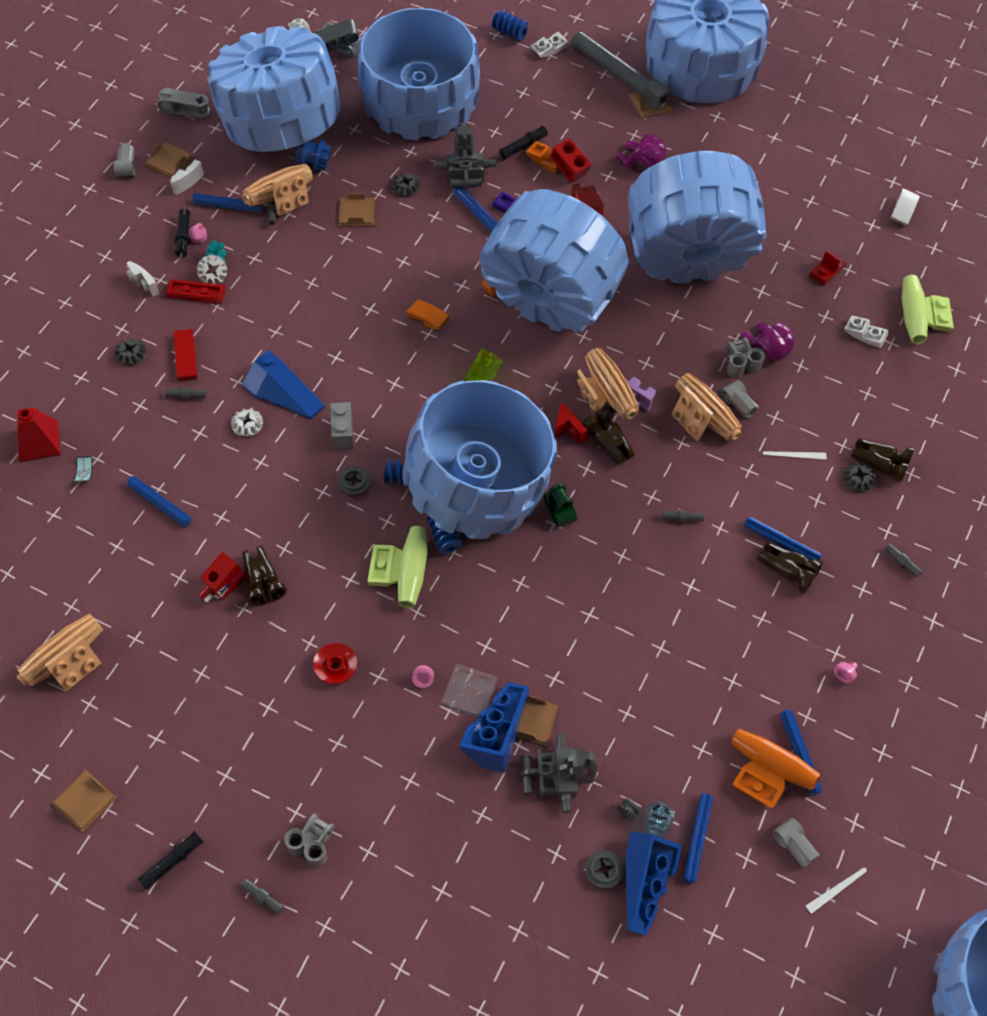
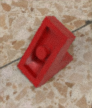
(827, 268)
(568, 422)

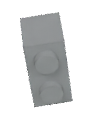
(342, 426)

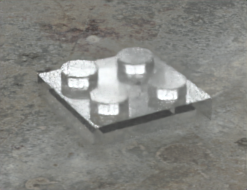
(469, 690)

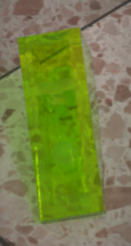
(484, 367)

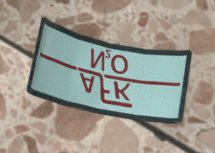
(83, 468)

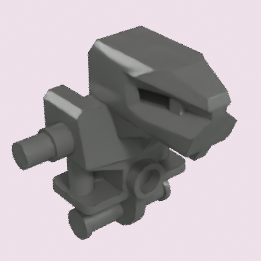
(465, 165)
(559, 772)

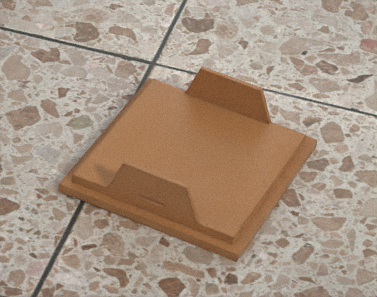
(644, 109)
(168, 159)
(356, 211)
(537, 721)
(84, 800)

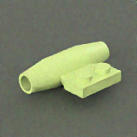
(923, 311)
(401, 566)

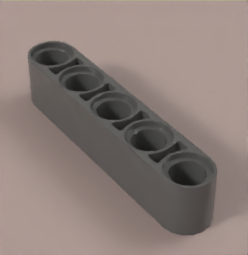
(339, 34)

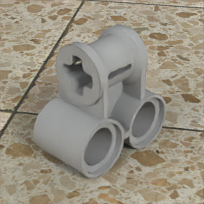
(743, 358)
(313, 838)

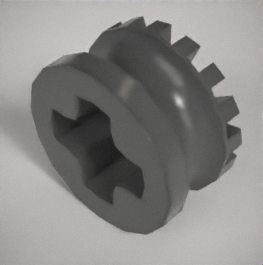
(628, 809)

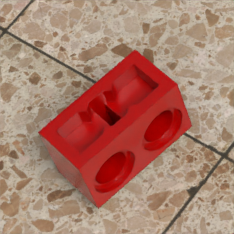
(570, 160)

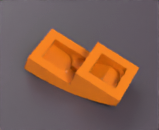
(540, 154)
(429, 314)

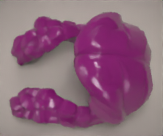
(649, 151)
(774, 341)

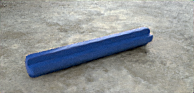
(224, 202)
(475, 207)
(159, 501)
(781, 539)
(797, 743)
(698, 838)

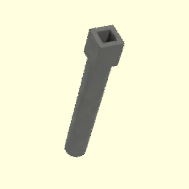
(652, 92)

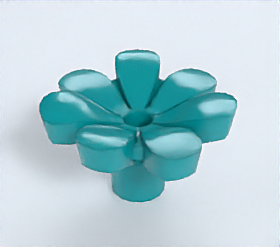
(216, 249)

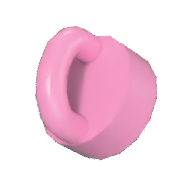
(197, 233)
(846, 672)
(422, 676)

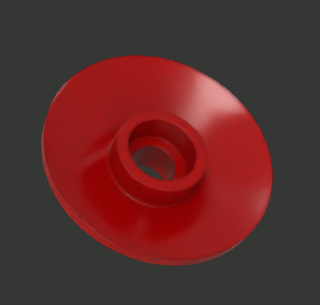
(335, 654)

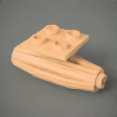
(284, 187)
(606, 386)
(702, 408)
(64, 655)

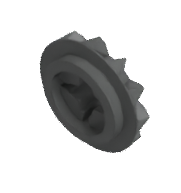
(403, 189)
(125, 356)
(348, 475)
(854, 481)
(609, 860)

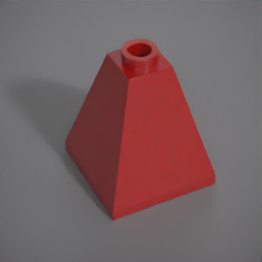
(36, 435)

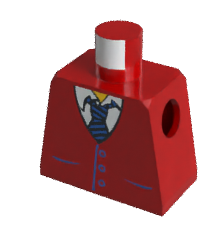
(221, 578)

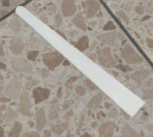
(814, 455)
(818, 902)

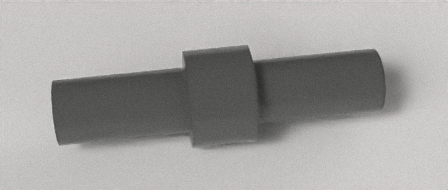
(272, 213)
(186, 393)
(682, 516)
(903, 560)
(262, 896)

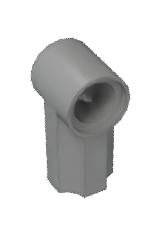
(125, 165)
(737, 396)
(791, 836)

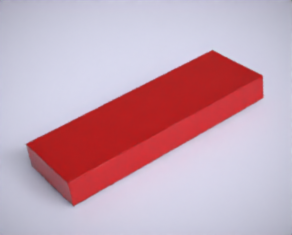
(196, 291)
(185, 355)

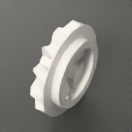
(221, 271)
(251, 427)

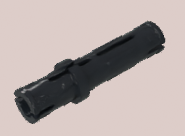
(520, 144)
(182, 238)
(168, 862)

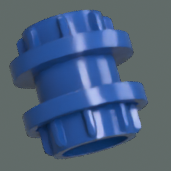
(313, 154)

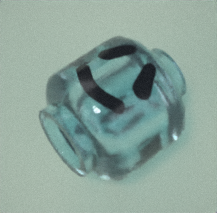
(658, 819)

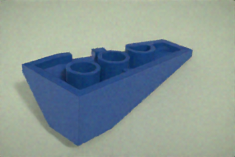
(274, 381)
(494, 732)
(648, 868)

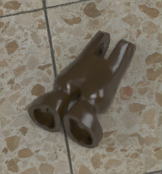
(611, 437)
(883, 457)
(790, 565)
(260, 573)

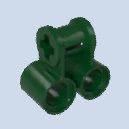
(560, 505)

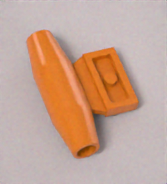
(769, 769)

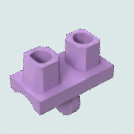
(643, 397)

